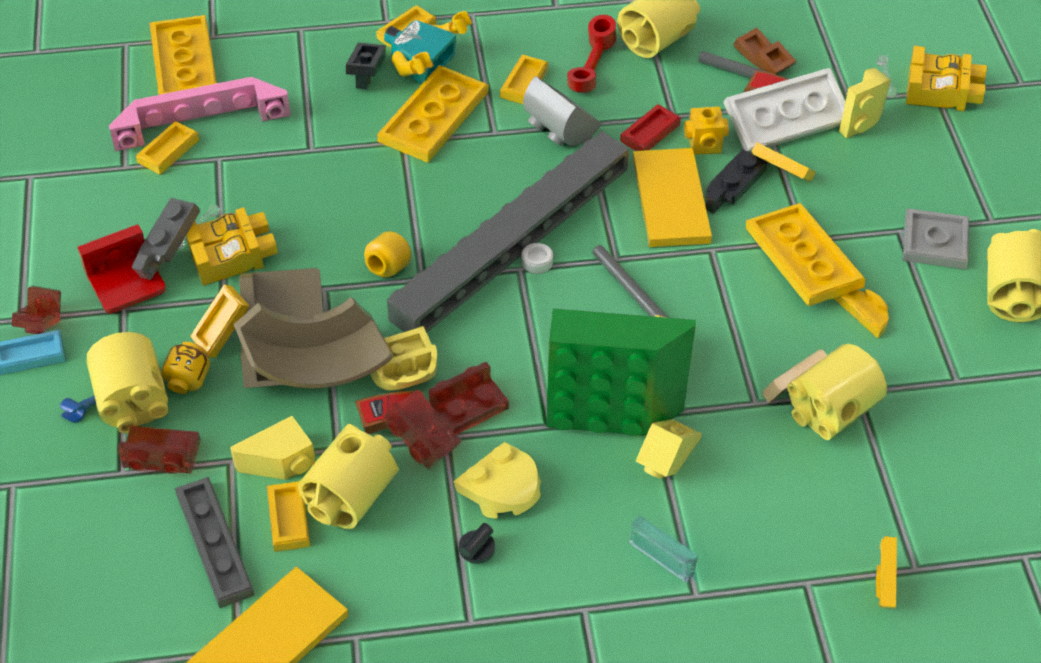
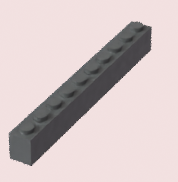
(504, 236)

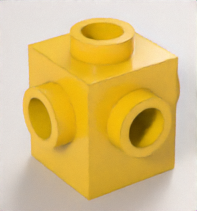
(706, 130)

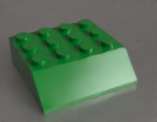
(616, 370)

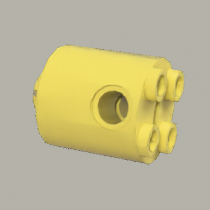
(655, 24)
(1015, 275)
(126, 380)
(837, 390)
(348, 477)

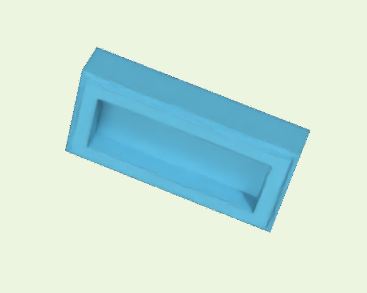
(31, 352)

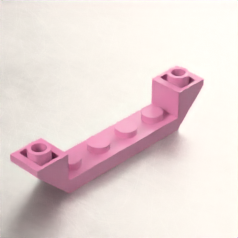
(197, 103)

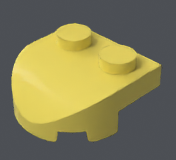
(864, 103)
(412, 361)
(502, 482)

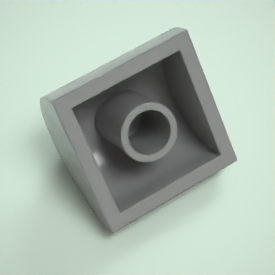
(558, 113)

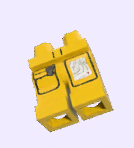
(944, 80)
(230, 245)

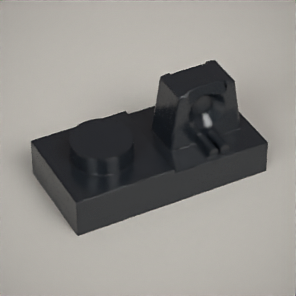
(365, 63)

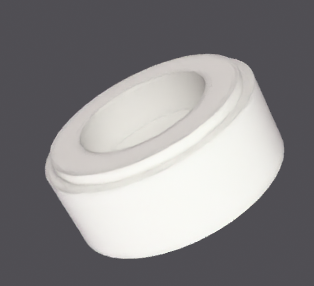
(537, 258)

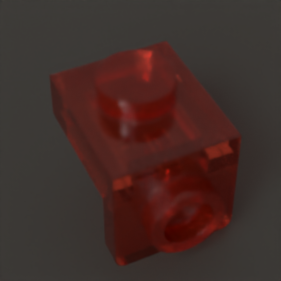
(41, 310)

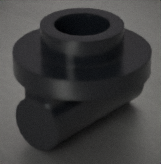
(477, 545)

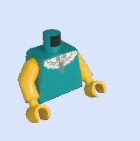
(425, 46)

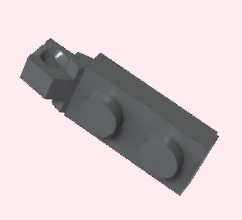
(165, 237)

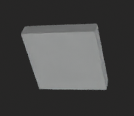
(936, 238)

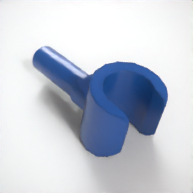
(76, 411)

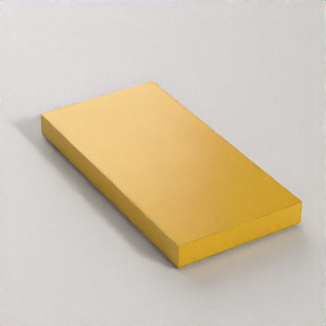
(182, 54)
(433, 113)
(671, 197)
(805, 254)
(278, 625)

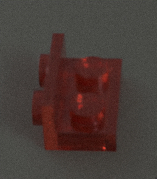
(468, 398)
(421, 429)
(159, 450)

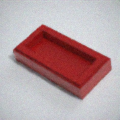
(650, 129)

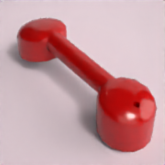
(601, 37)

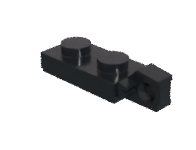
(734, 180)

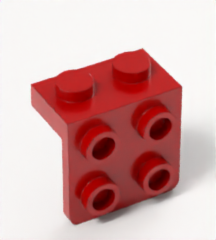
(110, 272)

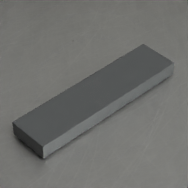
(214, 542)

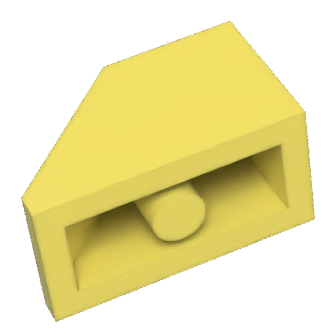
(667, 447)
(275, 452)

